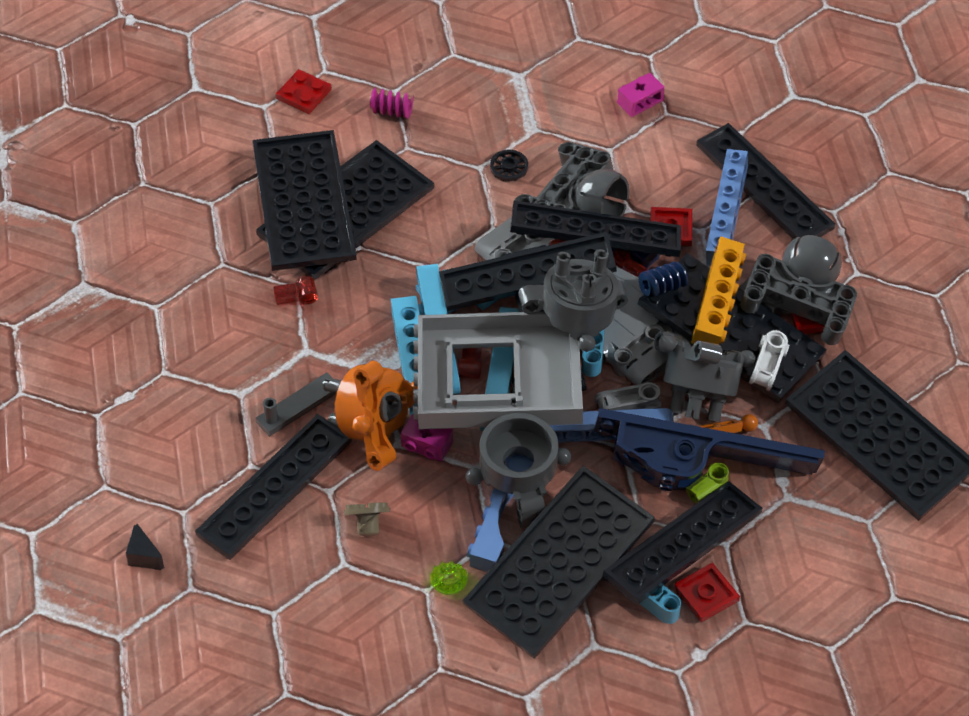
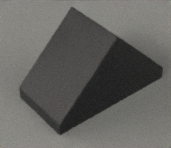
(142, 551)

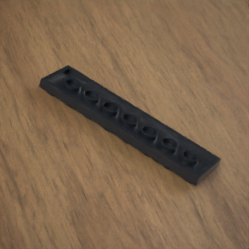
(768, 186)
(574, 224)
(508, 274)
(273, 487)
(682, 542)

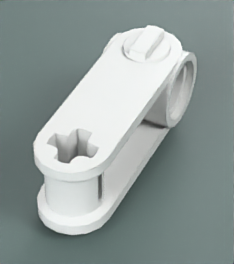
(773, 348)

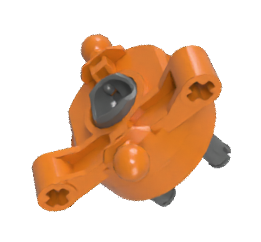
(371, 407)

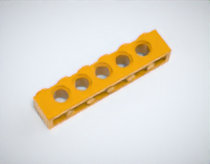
(719, 291)

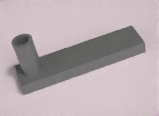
(293, 407)

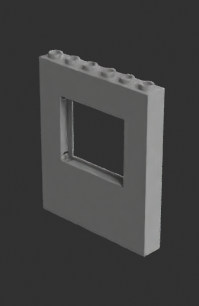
(544, 369)

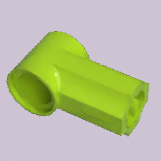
(708, 483)

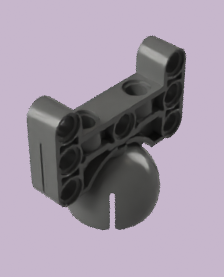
(584, 182)
(803, 285)

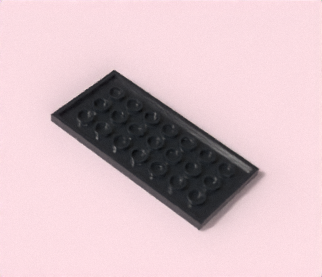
(376, 192)
(303, 200)
(680, 312)
(881, 434)
(558, 561)

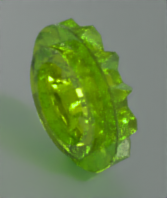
(449, 586)

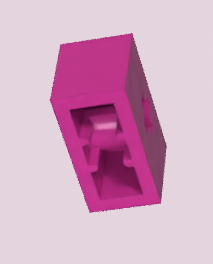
(640, 94)
(429, 442)

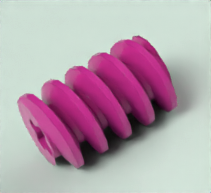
(391, 104)

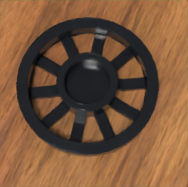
(509, 165)

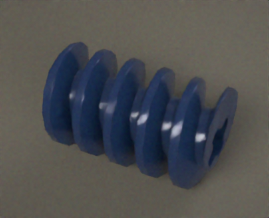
(663, 279)

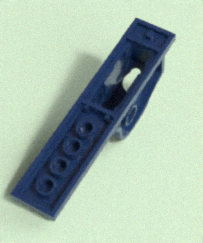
(678, 452)

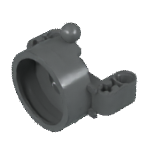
(523, 436)

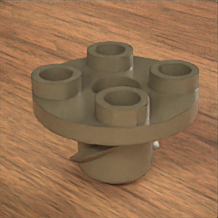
(367, 517)

